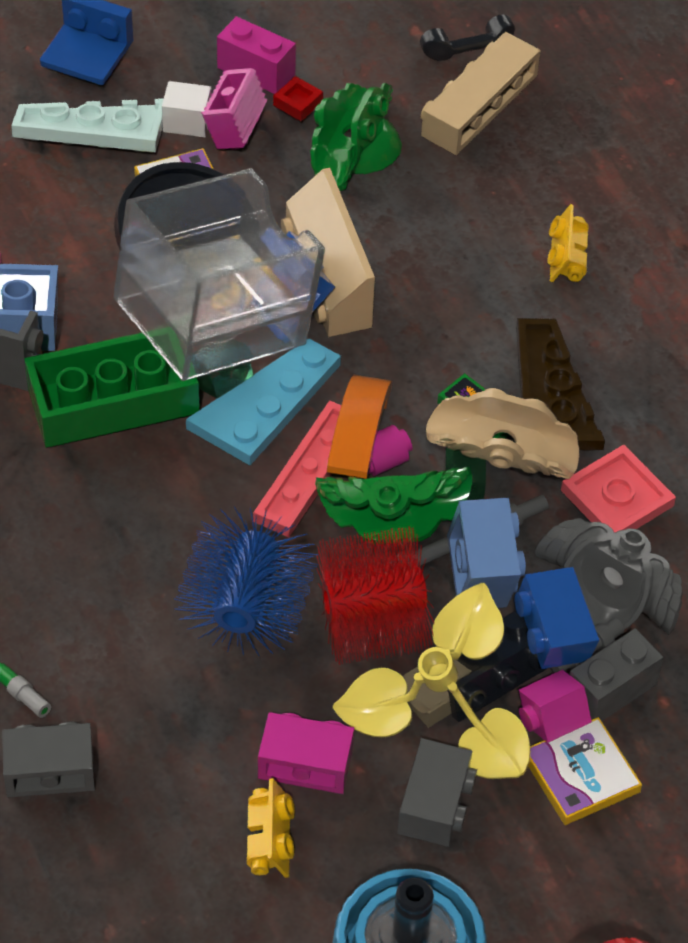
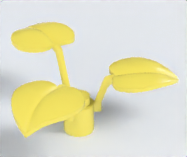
(468, 626)

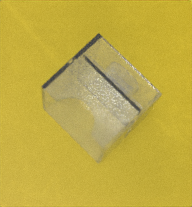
(215, 274)

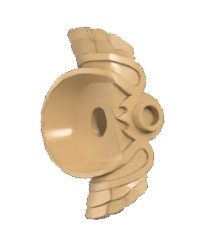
(539, 438)

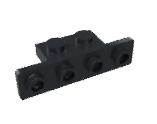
(498, 672)

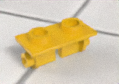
(568, 246)
(272, 813)

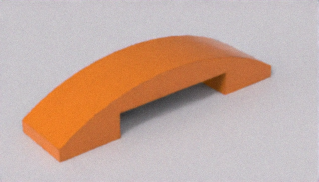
(358, 426)

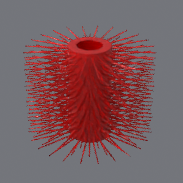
(374, 595)

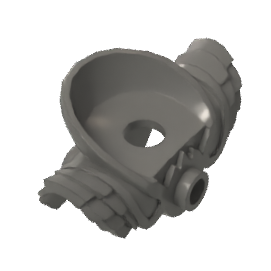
(615, 572)

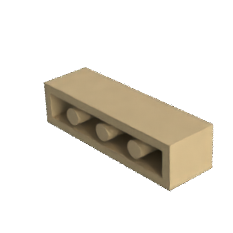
(479, 93)

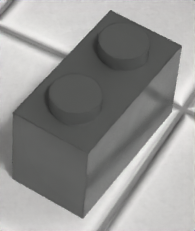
(48, 759)
(435, 792)

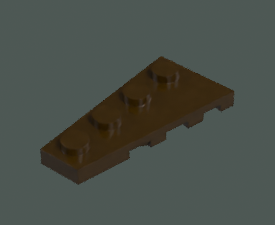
(549, 377)

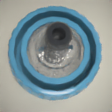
(409, 909)

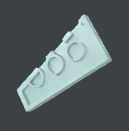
(91, 124)

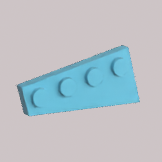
(262, 406)

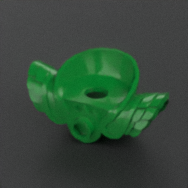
(373, 138)
(395, 502)

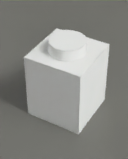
(183, 108)

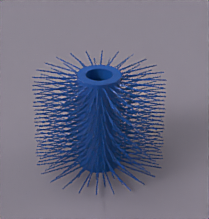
(246, 581)

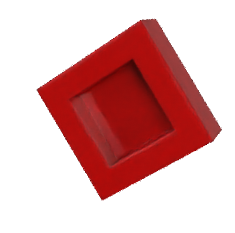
(297, 98)

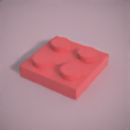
(618, 491)

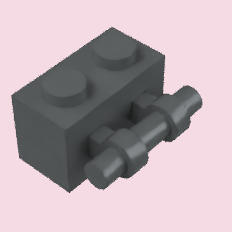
(617, 672)

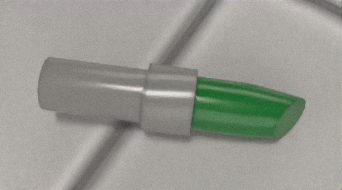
(23, 691)

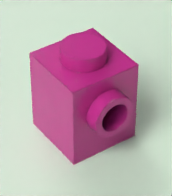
(554, 706)

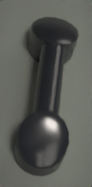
(438, 47)

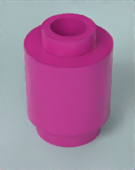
(390, 450)

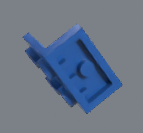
(90, 40)

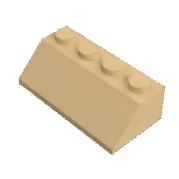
(323, 212)

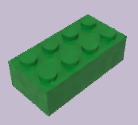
(105, 389)

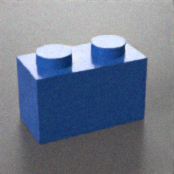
(556, 618)

